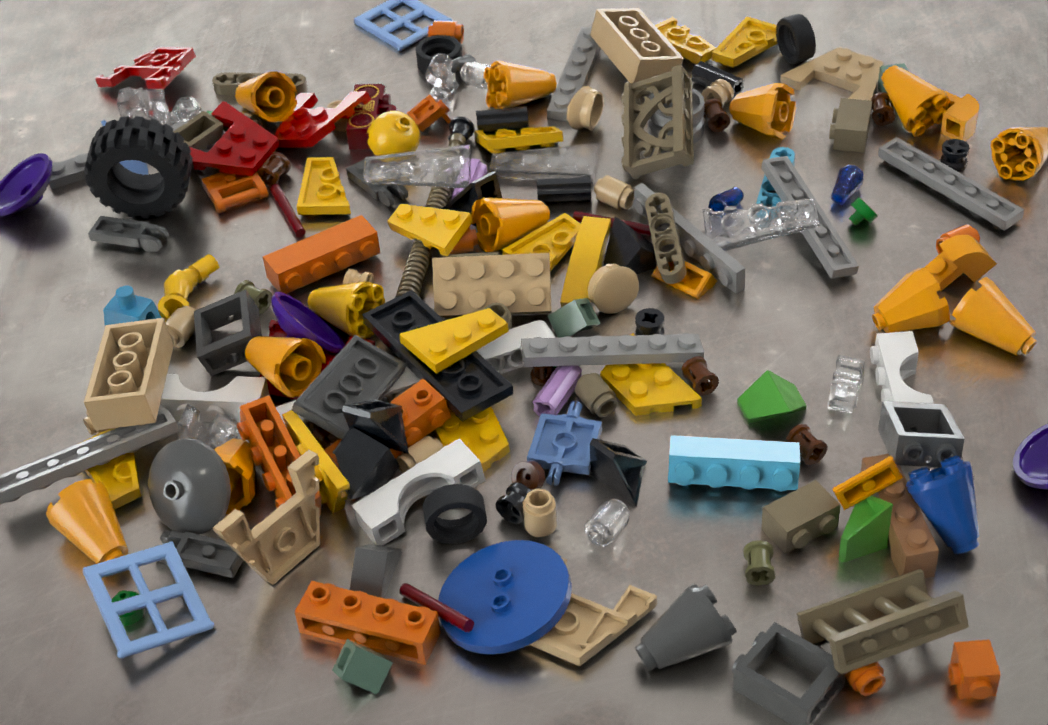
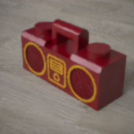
(366, 114)

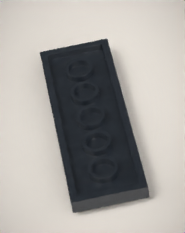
(466, 385)

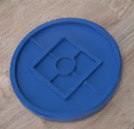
(511, 594)

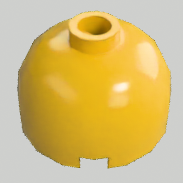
(393, 134)

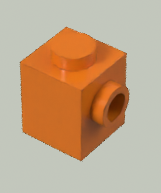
(974, 669)

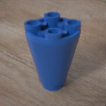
(948, 501)

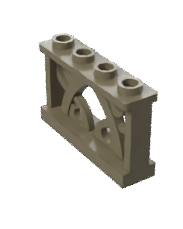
(680, 144)

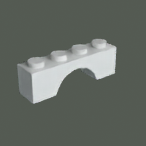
(895, 360)
(221, 401)
(384, 510)

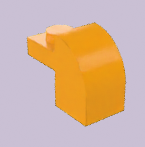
(960, 117)
(960, 256)

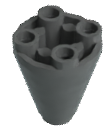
(686, 630)

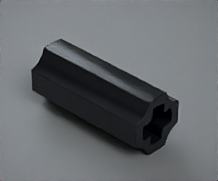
(706, 74)
(505, 118)
(564, 189)

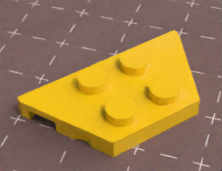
(649, 387)
(479, 433)
(331, 481)

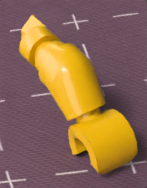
(181, 284)

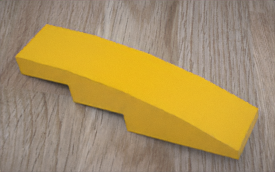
(585, 258)

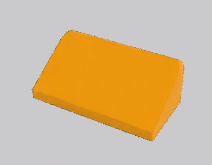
(695, 282)
(867, 483)

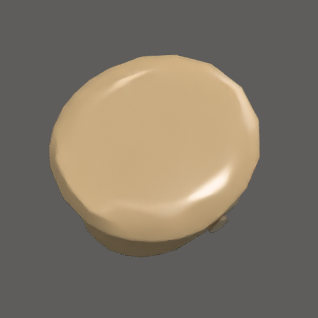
(585, 109)
(613, 288)

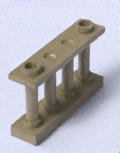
(882, 621)

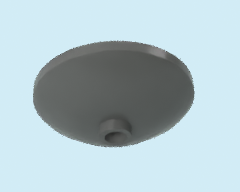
(200, 486)

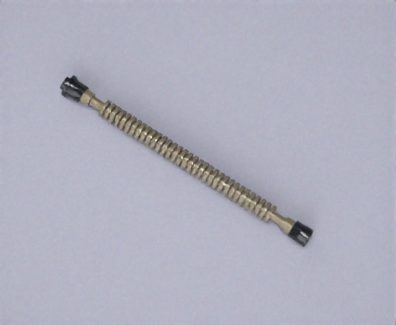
(419, 258)

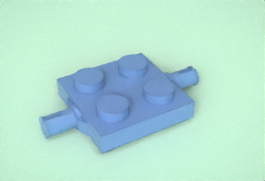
(563, 443)

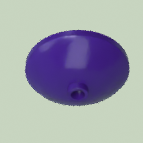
(25, 184)
(302, 322)
(1032, 459)

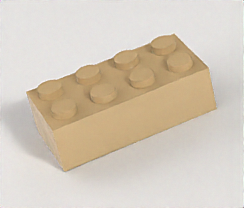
(633, 43)
(475, 282)
(129, 374)

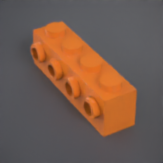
(321, 254)
(421, 412)
(270, 447)
(369, 620)

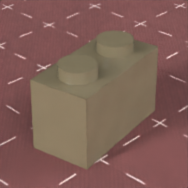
(851, 125)
(201, 131)
(800, 516)

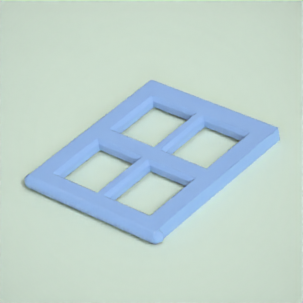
(385, 32)
(112, 610)

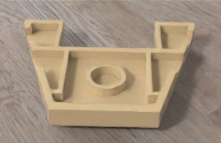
(840, 68)
(286, 533)
(591, 627)

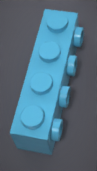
(734, 463)

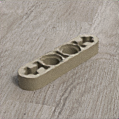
(227, 82)
(665, 237)

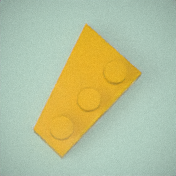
(745, 42)
(690, 47)
(521, 141)
(118, 476)

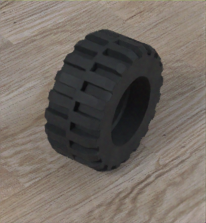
(144, 142)

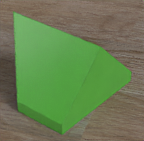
(770, 398)
(866, 529)

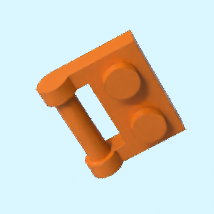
(225, 184)

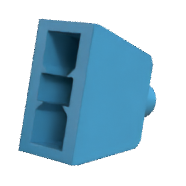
(129, 307)

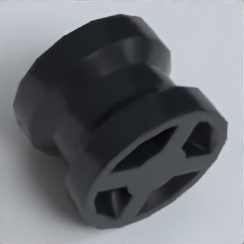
(955, 154)
(649, 322)
(511, 505)

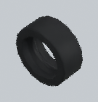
(795, 38)
(436, 45)
(454, 497)

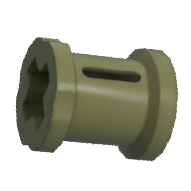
(261, 297)
(759, 563)

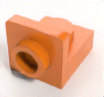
(428, 112)

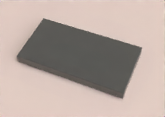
(353, 376)

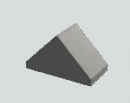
(374, 569)

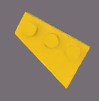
(322, 189)
(431, 225)
(552, 238)
(453, 339)

